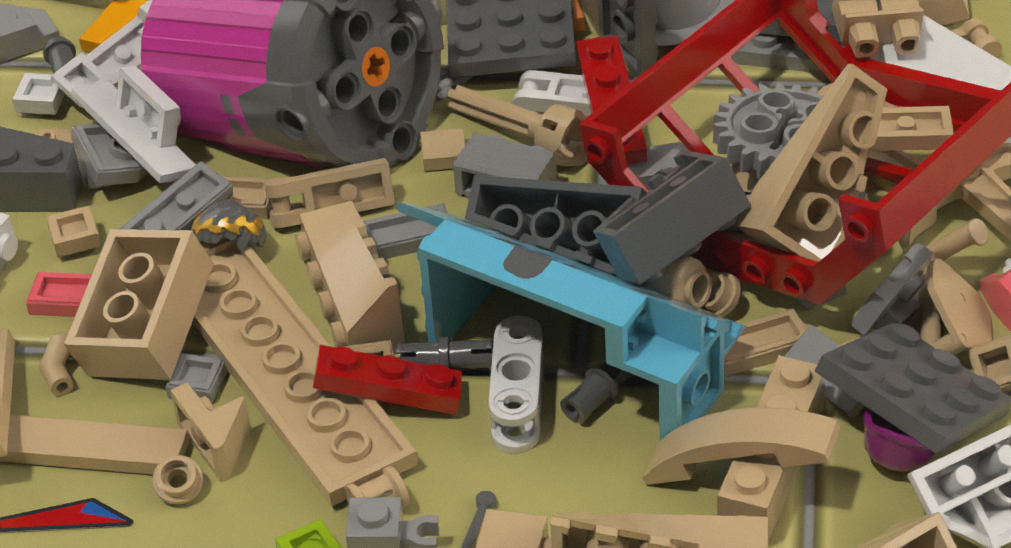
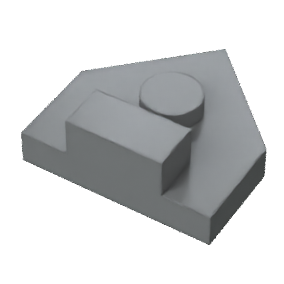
(23, 31)
(103, 158)
(893, 296)

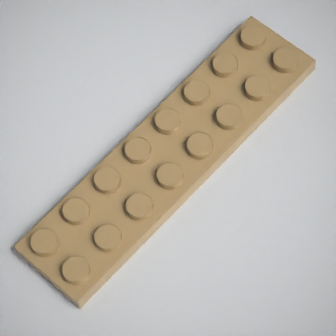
(273, 358)

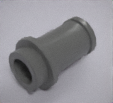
(58, 52)

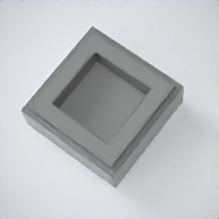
(202, 374)

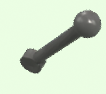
(484, 501)

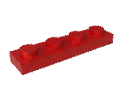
(603, 77)

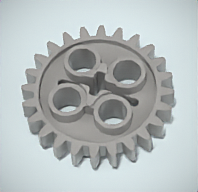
(760, 121)

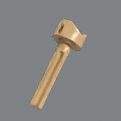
(551, 130)

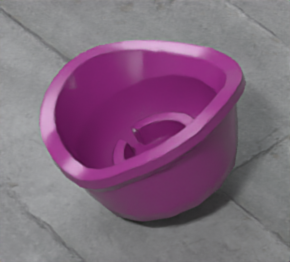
(892, 446)

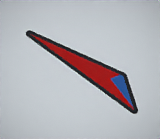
(72, 515)

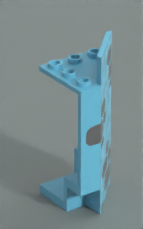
(643, 329)

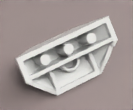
(971, 490)

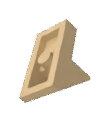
(216, 432)

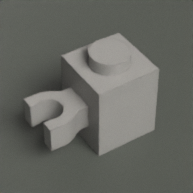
(381, 524)

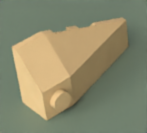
(799, 193)

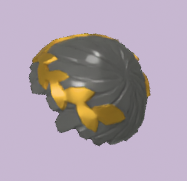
(232, 222)

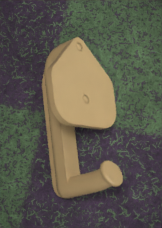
(950, 298)

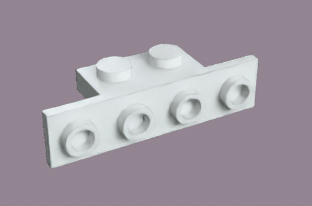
(139, 120)

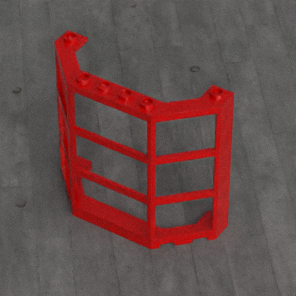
(977, 115)

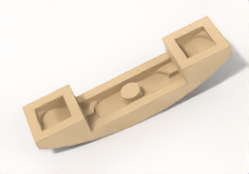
(790, 434)

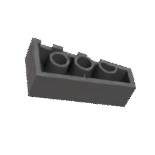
(549, 213)

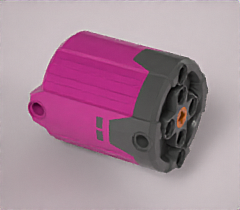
(336, 83)

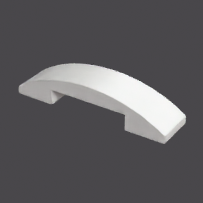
(106, 60)

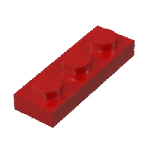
(387, 379)

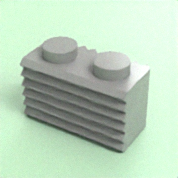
(501, 158)

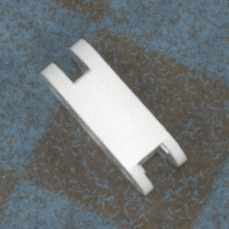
(516, 384)

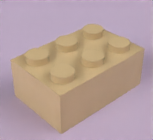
(139, 304)

